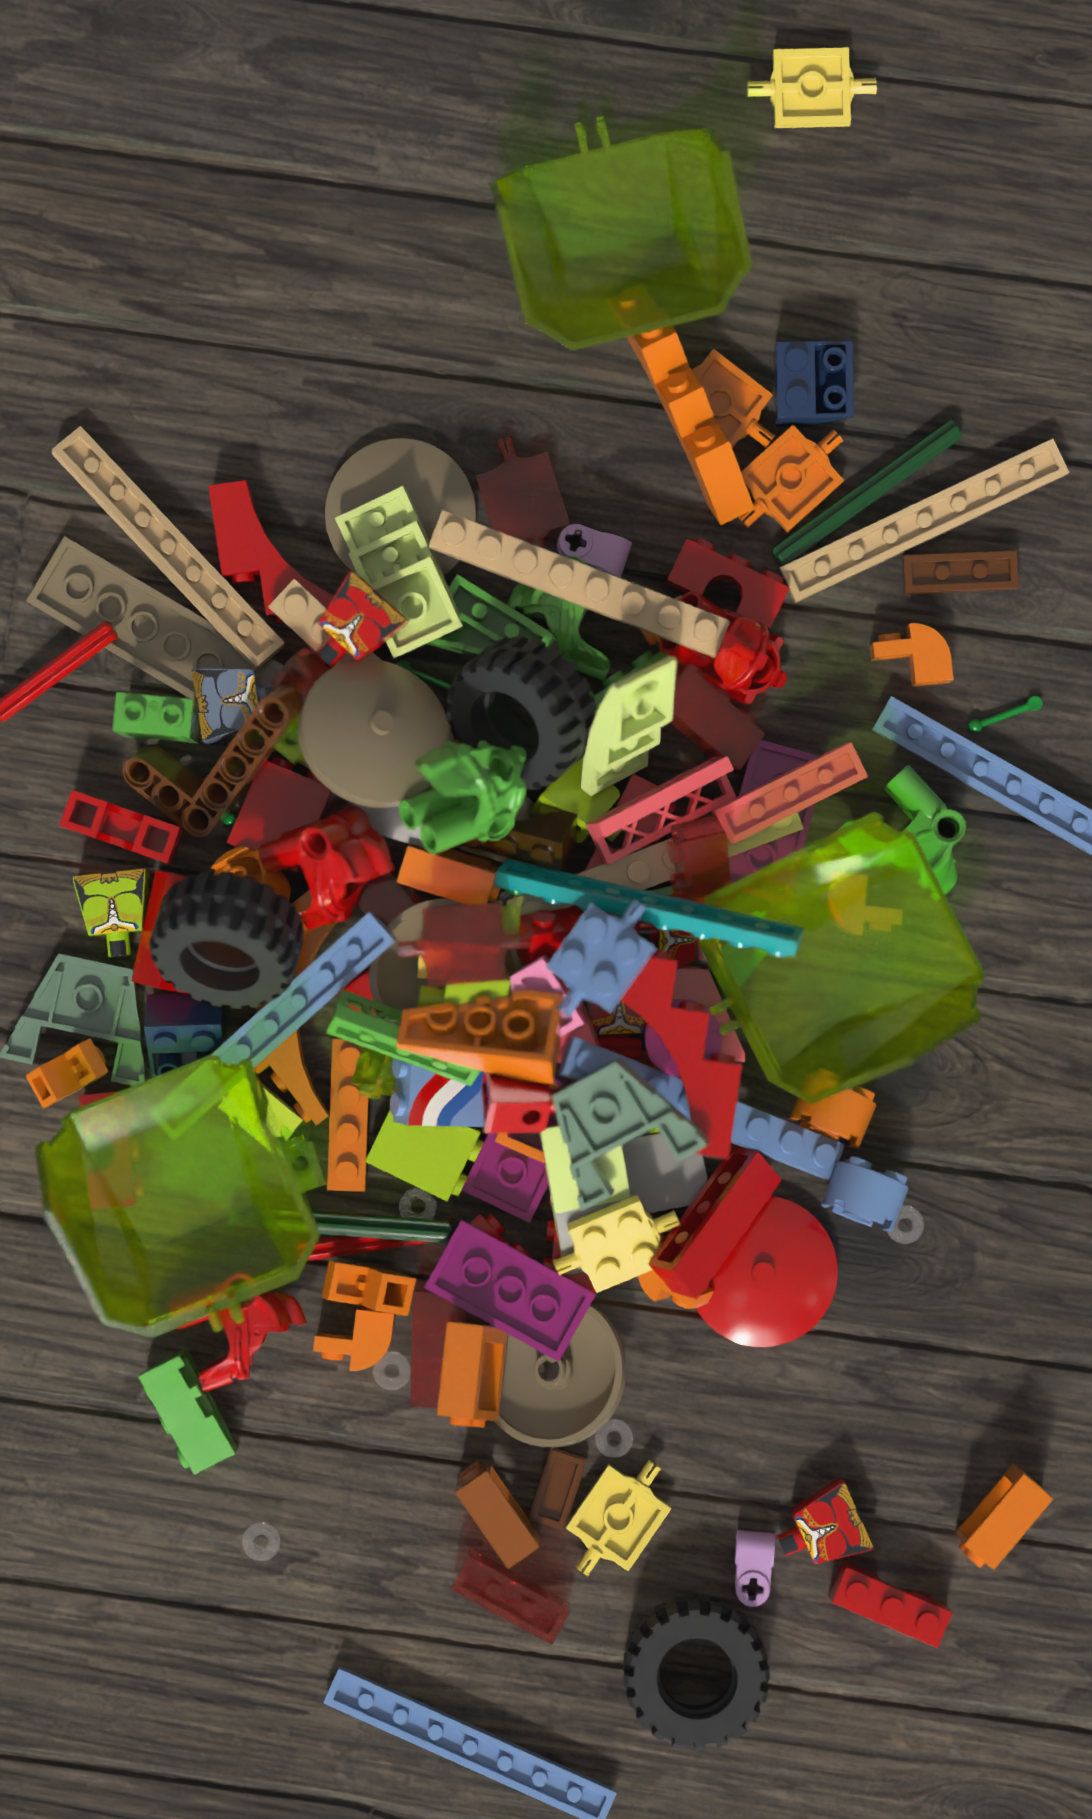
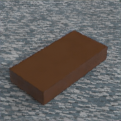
(557, 1488)

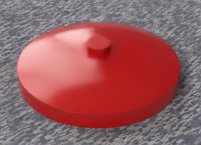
(774, 1278)

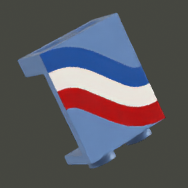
(434, 1100)

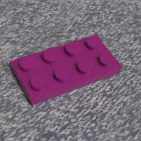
(763, 765)
(509, 1177)
(510, 1290)

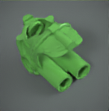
(564, 622)
(472, 794)
(926, 812)

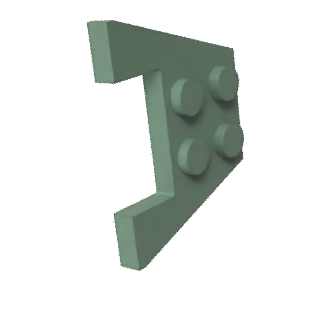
(88, 1001)
(609, 1111)

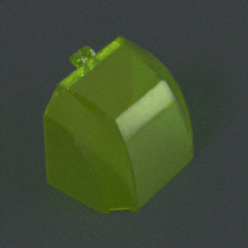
(623, 235)
(876, 967)
(177, 1198)

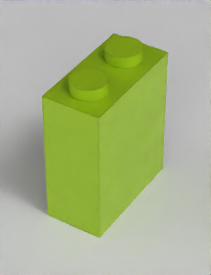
(426, 1155)

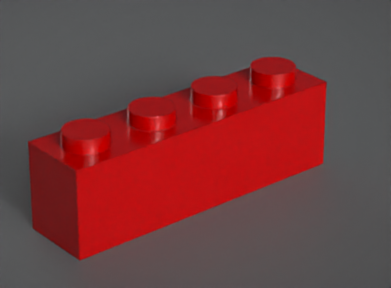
(715, 1222)

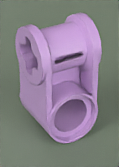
(600, 549)
(754, 1560)

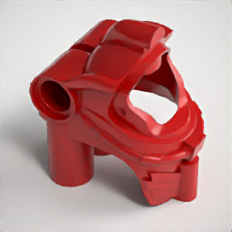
(747, 657)
(336, 859)
(262, 1315)

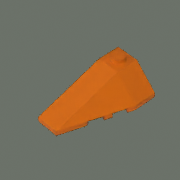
(499, 1036)

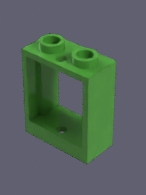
(156, 718)

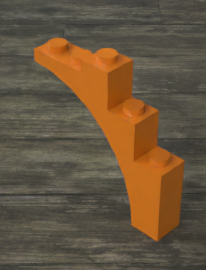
(693, 422)
(288, 1058)

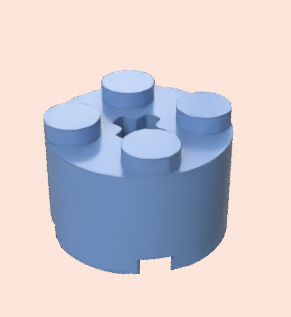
(865, 1194)

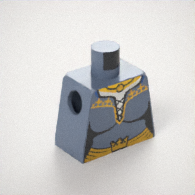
(226, 700)

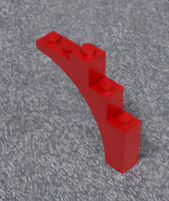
(248, 551)
(708, 1083)

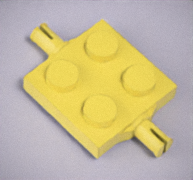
(811, 87)
(615, 1242)
(618, 1517)

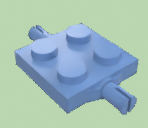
(601, 958)

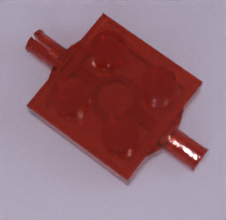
(523, 496)
(463, 944)

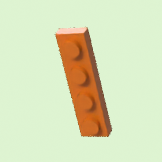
(347, 1122)

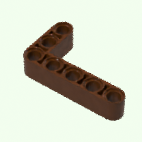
(235, 777)

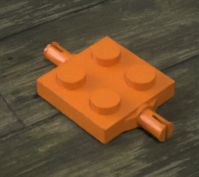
(734, 399)
(791, 478)

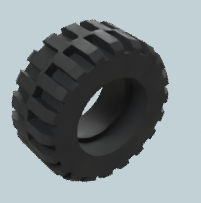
(547, 689)
(227, 939)
(696, 1723)

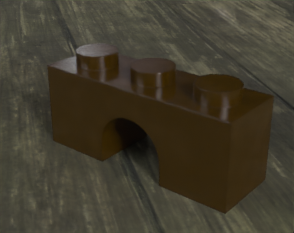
(541, 840)

